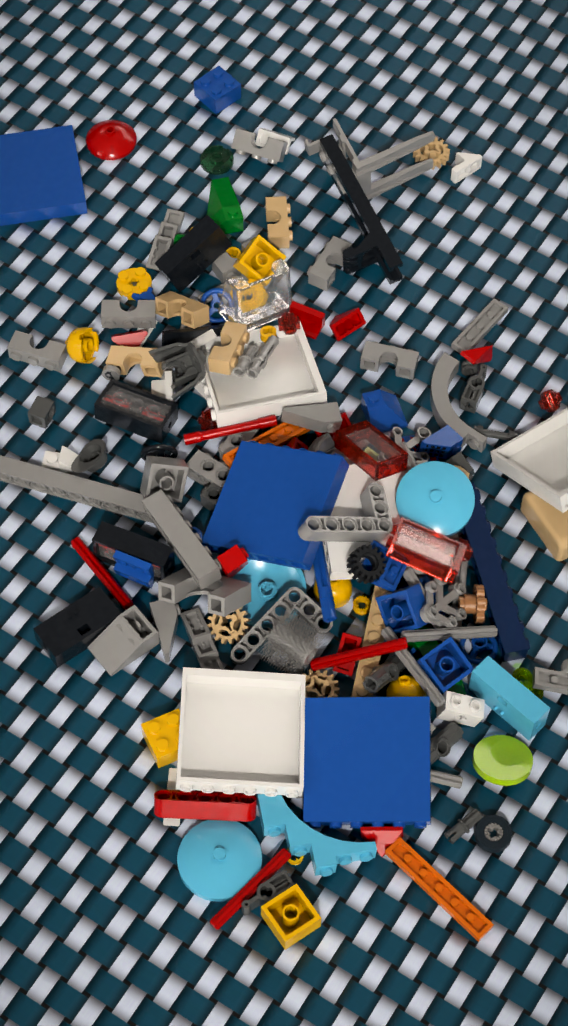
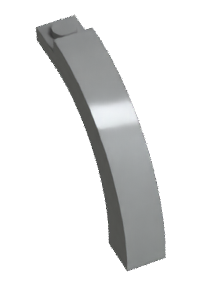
(441, 407)

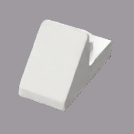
(465, 166)
(60, 461)

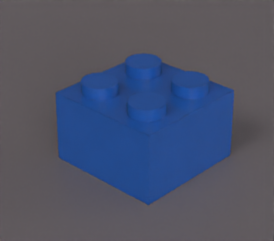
(217, 89)
(402, 608)
(445, 665)

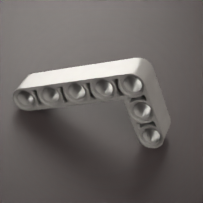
(373, 526)
(270, 616)

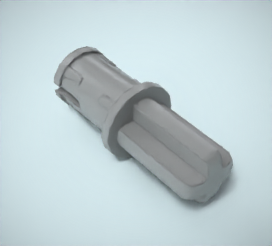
(245, 361)

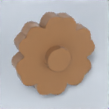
(474, 603)

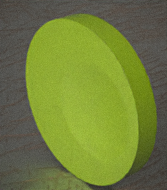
(502, 760)

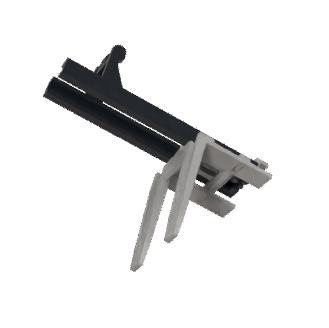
(357, 190)

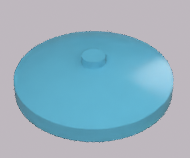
(436, 497)
(267, 587)
(218, 859)

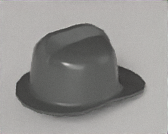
(91, 457)

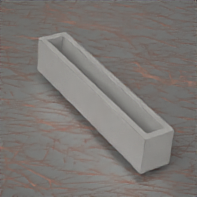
(180, 536)

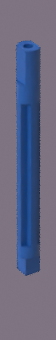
(324, 586)

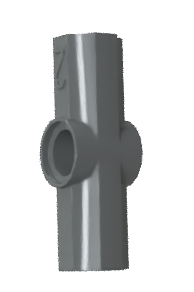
(384, 674)
(444, 740)

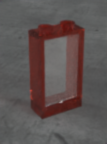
(371, 450)
(425, 550)

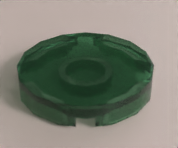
(216, 160)

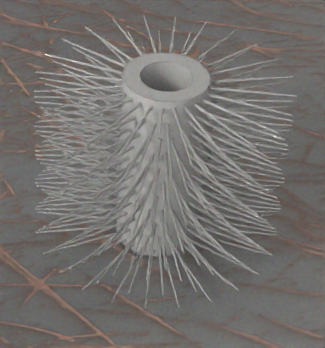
(292, 644)

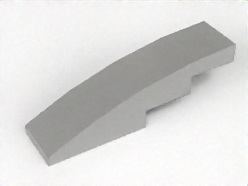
(165, 239)
(201, 639)

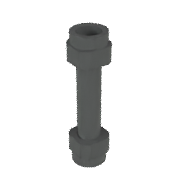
(496, 434)

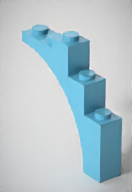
(301, 839)

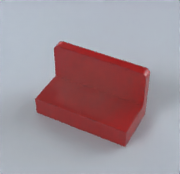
(311, 319)

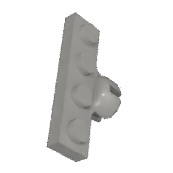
(551, 680)

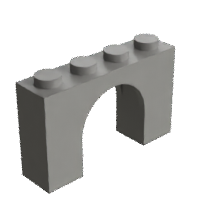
(223, 595)

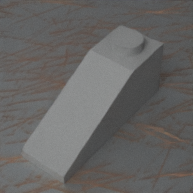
(315, 417)
(166, 623)

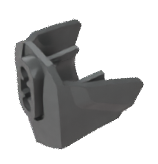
(184, 357)

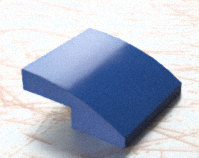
(133, 569)
(393, 570)

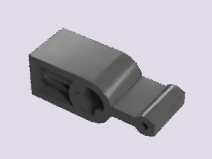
(474, 391)
(273, 886)

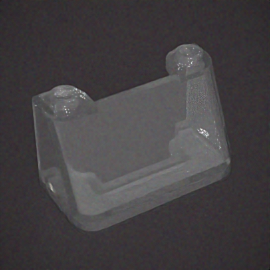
(258, 301)

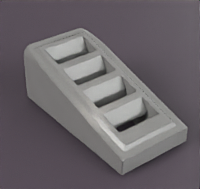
(322, 443)

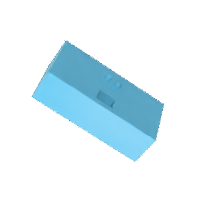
(509, 698)

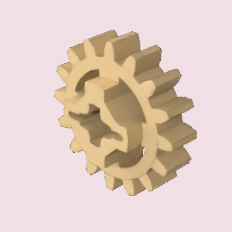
(433, 150)
(233, 629)
(322, 683)

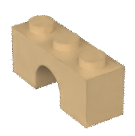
(277, 211)
(191, 311)
(233, 339)
(125, 357)

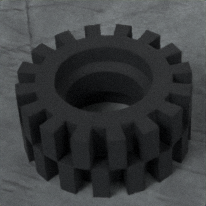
(375, 559)

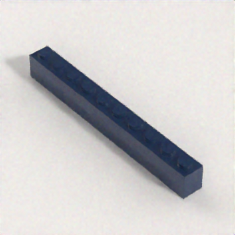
(499, 596)

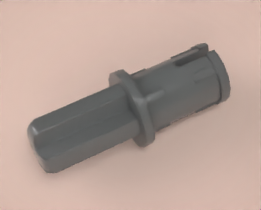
(463, 825)

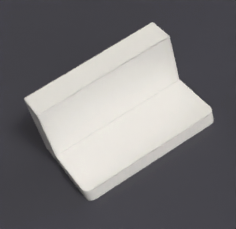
(264, 133)
(163, 387)

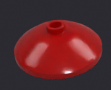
(111, 140)

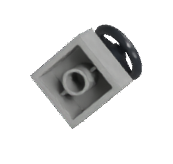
(163, 472)

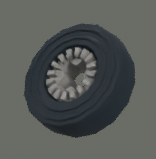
(492, 823)

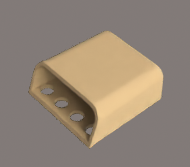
(548, 523)

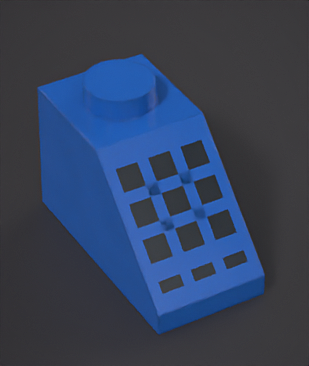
(442, 443)

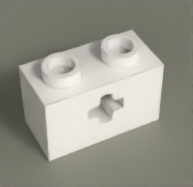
(461, 709)

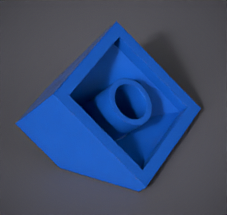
(383, 410)

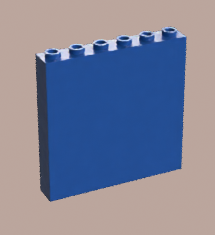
(40, 176)
(270, 498)
(367, 762)

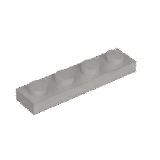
(480, 326)

